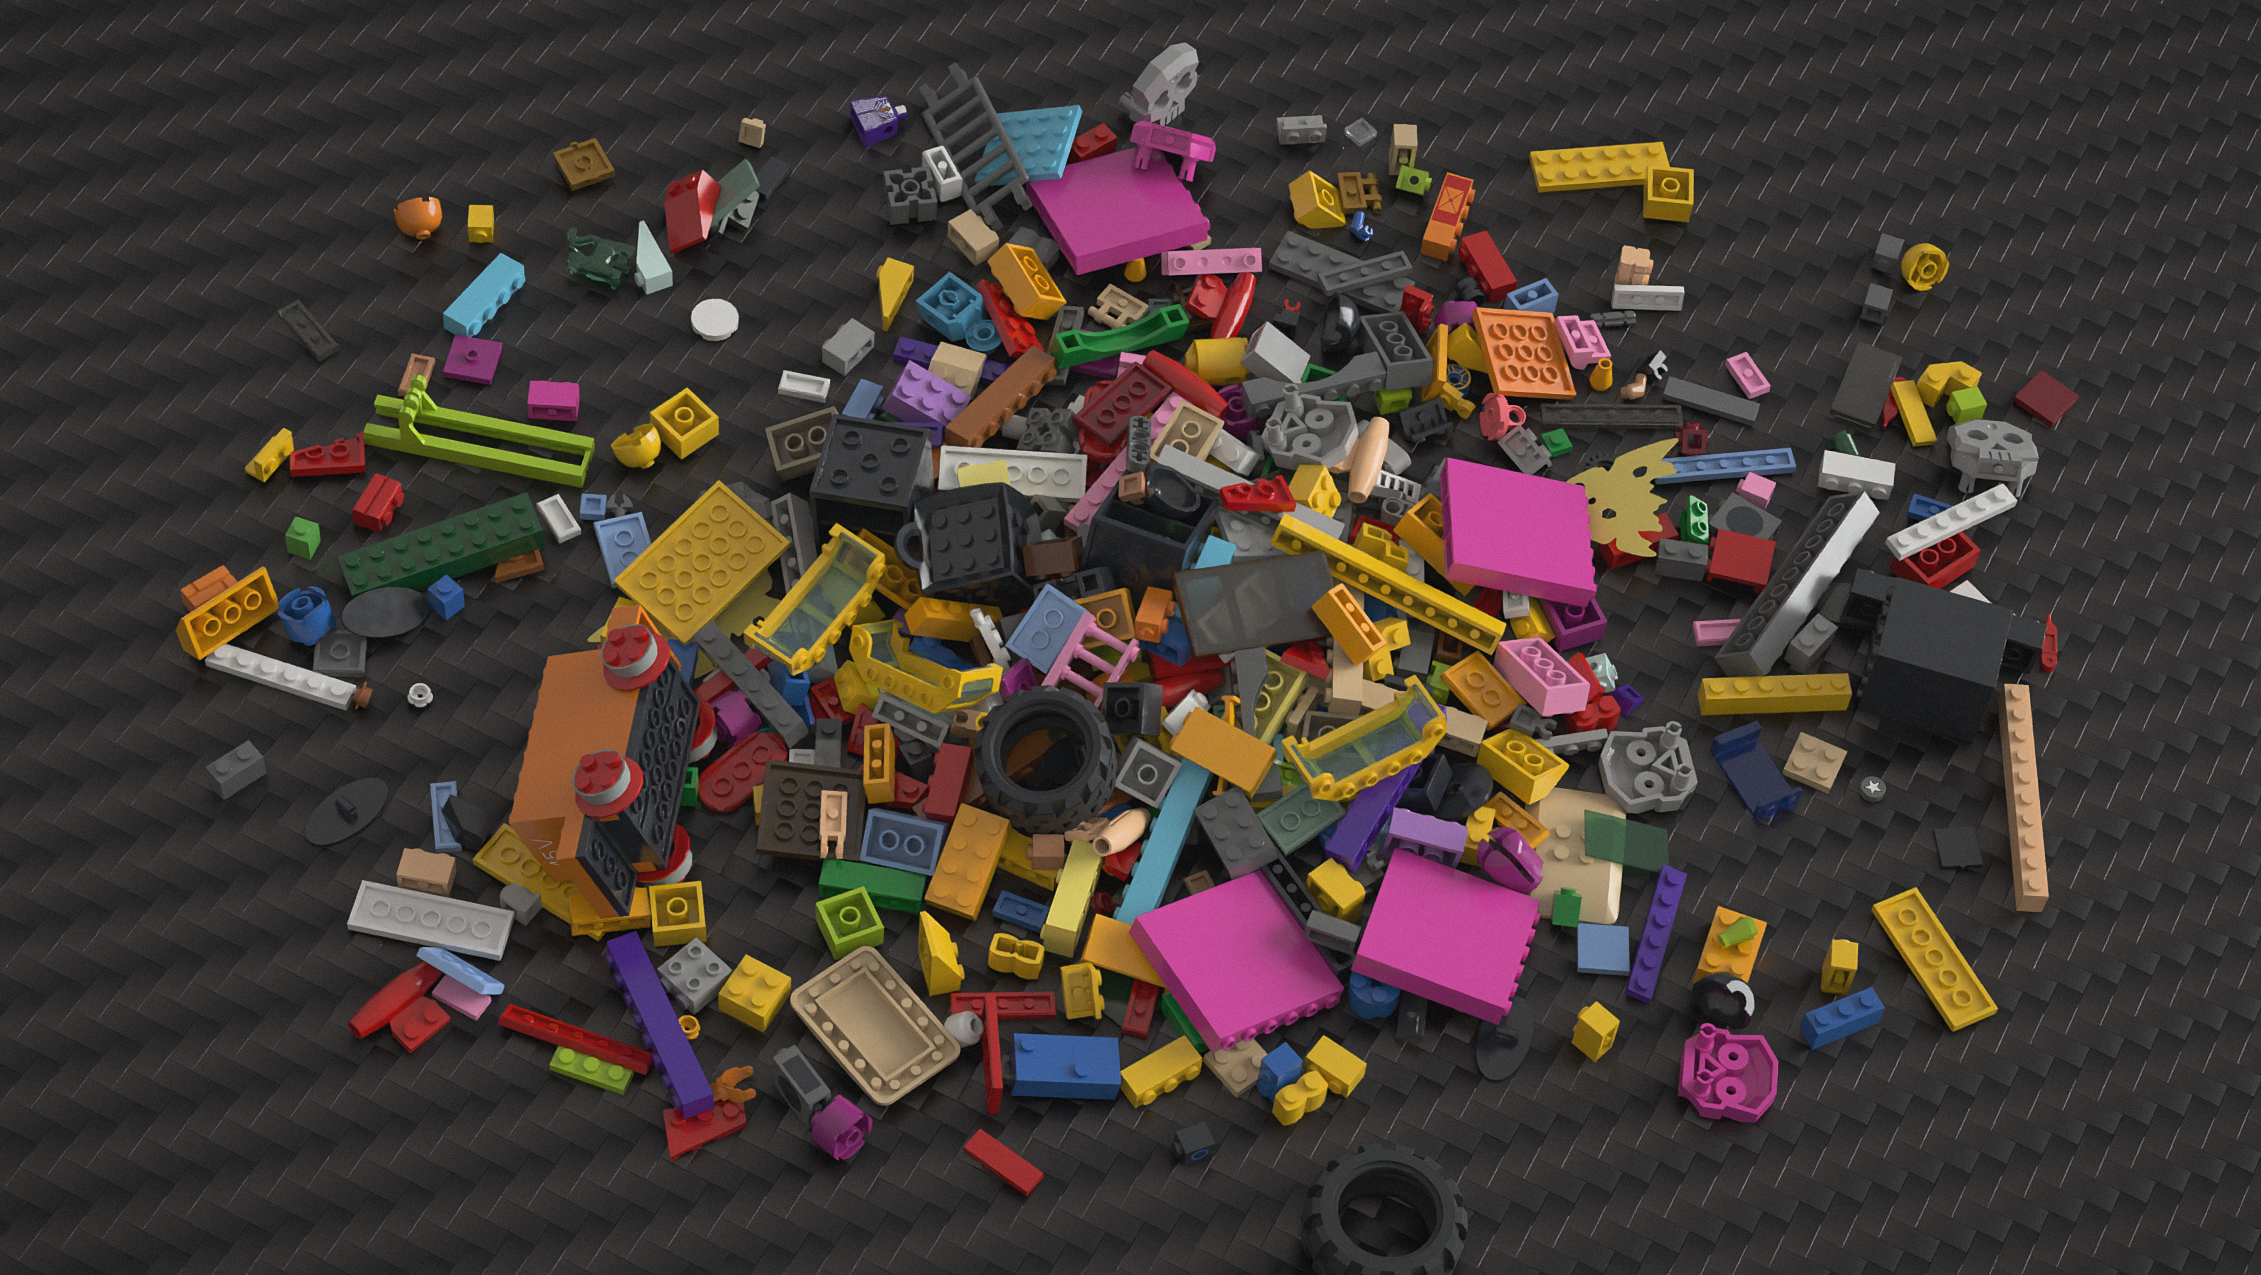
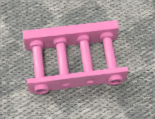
(1211, 261)
(1075, 649)

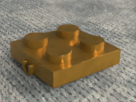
(583, 164)

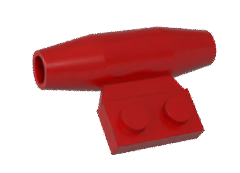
(1225, 306)
(1186, 384)
(1178, 686)
(404, 1008)

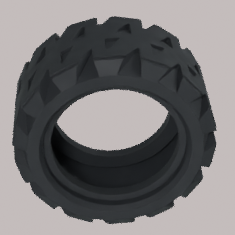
(1038, 710)

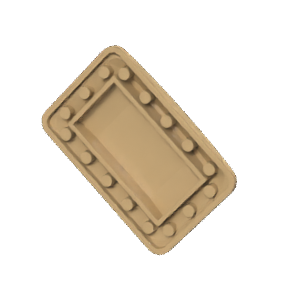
(1565, 856)
(874, 1025)

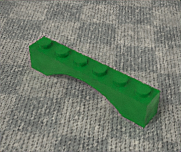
(1082, 347)

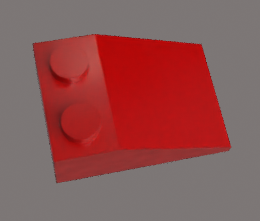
(690, 209)

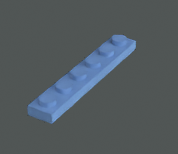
(1729, 465)

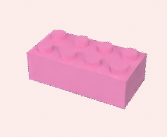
(1541, 676)

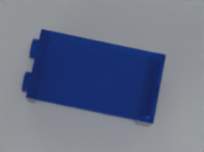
(1753, 772)

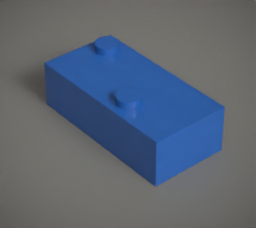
(1064, 1066)

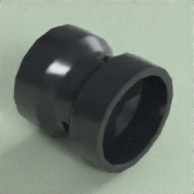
(1468, 291)

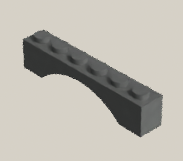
(1359, 376)
(1252, 675)
(750, 681)

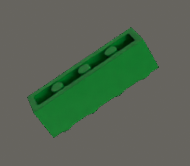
(884, 885)

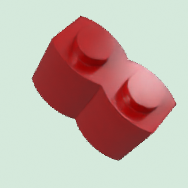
(1600, 714)

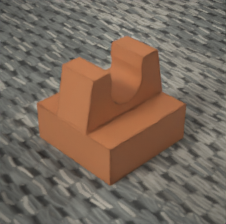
(1132, 488)

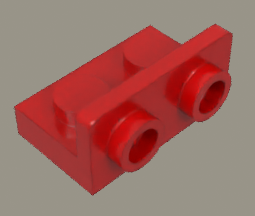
(1418, 308)

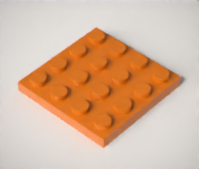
(1523, 353)

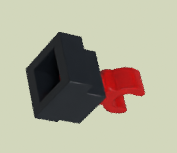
(1288, 320)

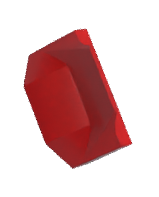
(827, 704)
(1122, 862)

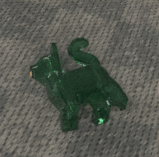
(600, 262)

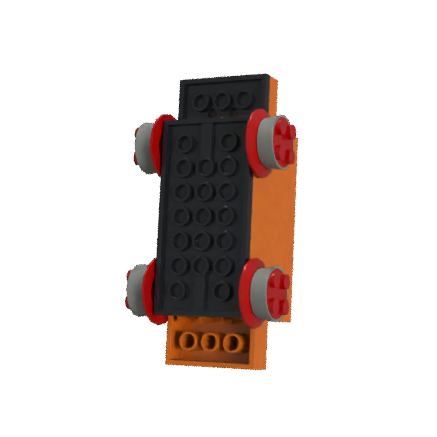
(612, 765)

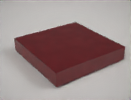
(2046, 398)

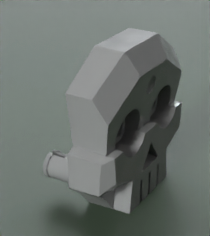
(1163, 86)
(1309, 431)
(1992, 452)
(1664, 767)

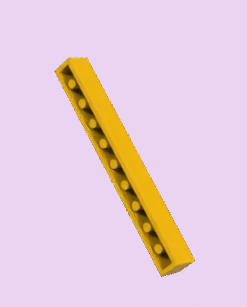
(1392, 585)

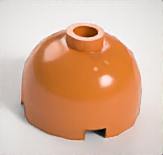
(418, 217)

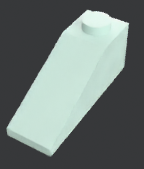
(652, 268)

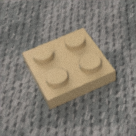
(1296, 719)
(1814, 762)
(1238, 1066)

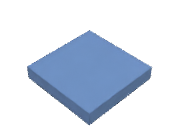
(1602, 949)

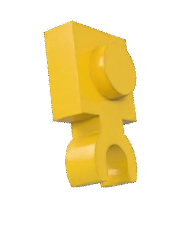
(1453, 399)

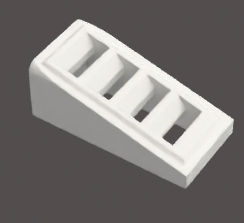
(1389, 479)

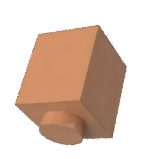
(1046, 852)

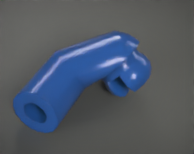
(1358, 228)

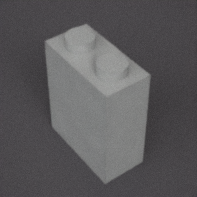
(1274, 356)

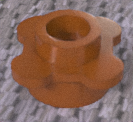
(362, 696)

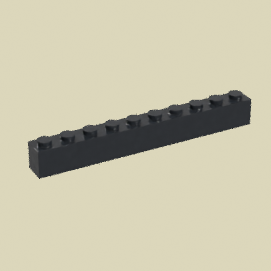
(1296, 899)

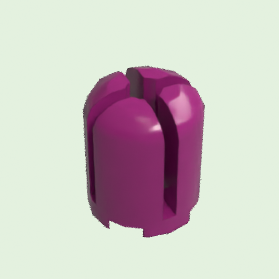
(1517, 856)

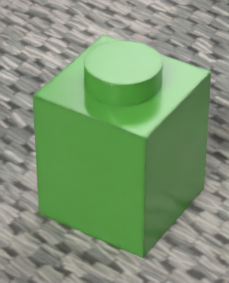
(303, 538)

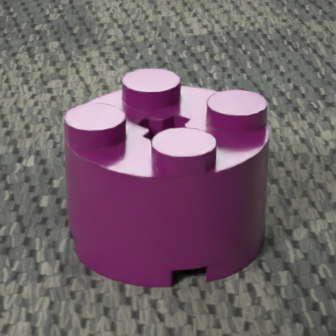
(1455, 314)
(1236, 418)
(734, 718)
(840, 1128)

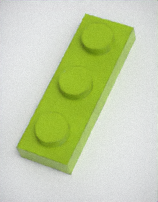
(591, 1070)

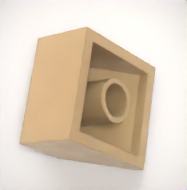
(958, 367)

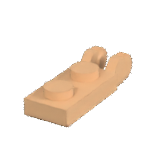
(832, 821)

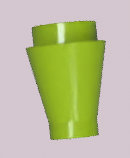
(1740, 931)

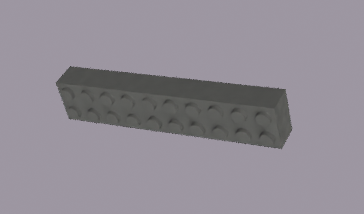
(1797, 585)

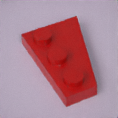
(336, 458)
(1258, 497)
(1307, 657)

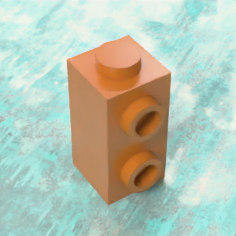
(1154, 614)

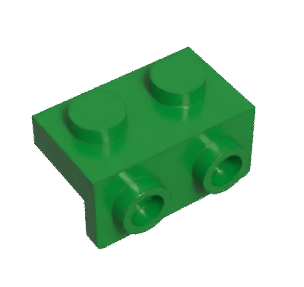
(1694, 522)

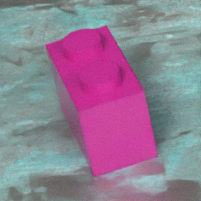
(553, 400)

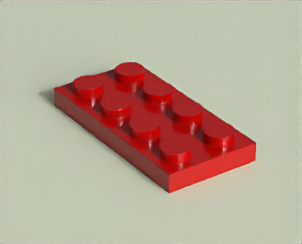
(1013, 329)

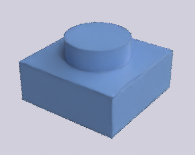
(593, 507)

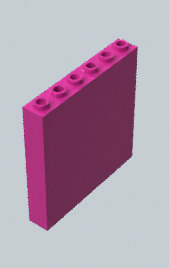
(1117, 212)
(1516, 532)
(1447, 936)
(1236, 961)

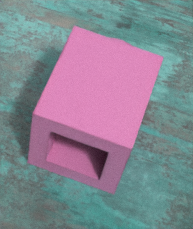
(1756, 490)

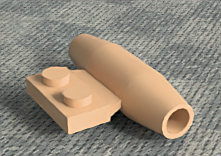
(1365, 460)
(1114, 834)

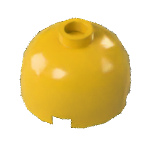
(1924, 266)
(639, 447)

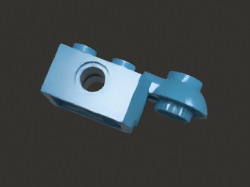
(959, 314)

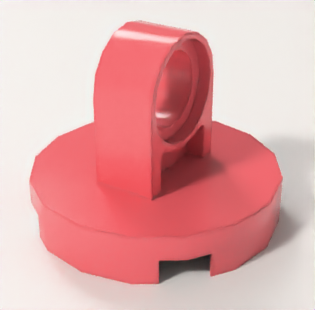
(1495, 418)

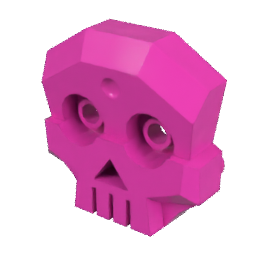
(1189, 145)
(1709, 1073)

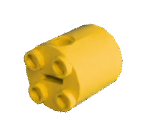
(1218, 360)

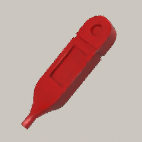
(1890, 408)
(2048, 654)

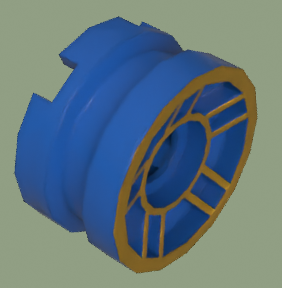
(1460, 377)

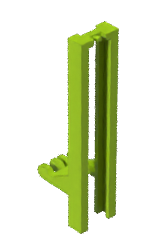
(420, 408)

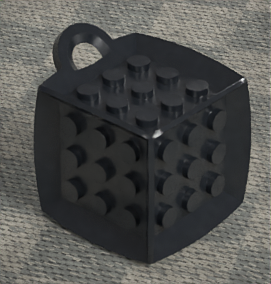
(973, 546)

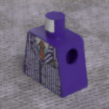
(875, 119)

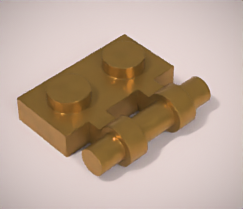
(1352, 194)

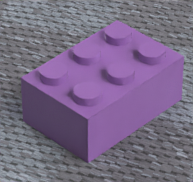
(924, 397)
(1424, 837)

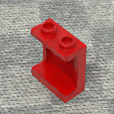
(1740, 559)

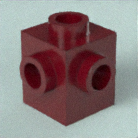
(1697, 444)

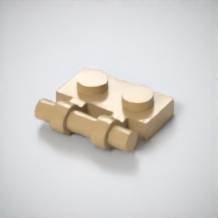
(1119, 303)

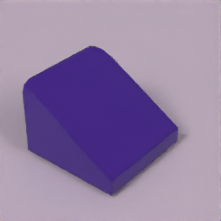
(1627, 699)

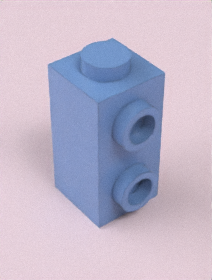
(865, 400)

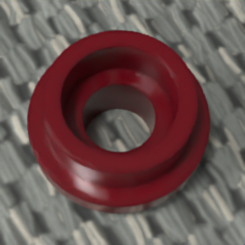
(1101, 903)

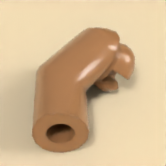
(1636, 389)

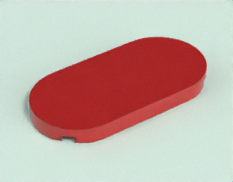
(1092, 447)
(732, 776)

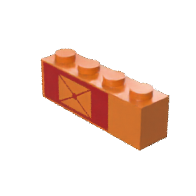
(1447, 217)

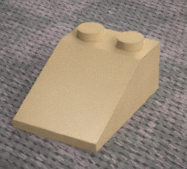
(1188, 431)

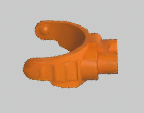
(724, 1086)

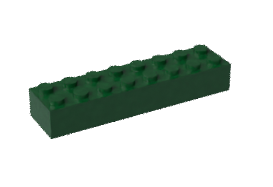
(446, 548)

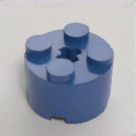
(306, 615)
(1371, 997)

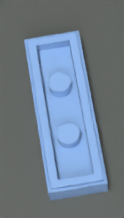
(443, 838)

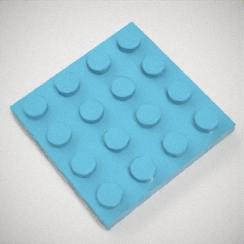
(1040, 140)

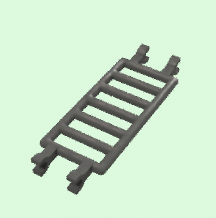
(1006, 147)

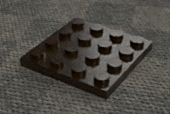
(792, 810)

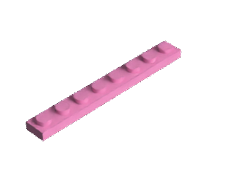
(1094, 497)

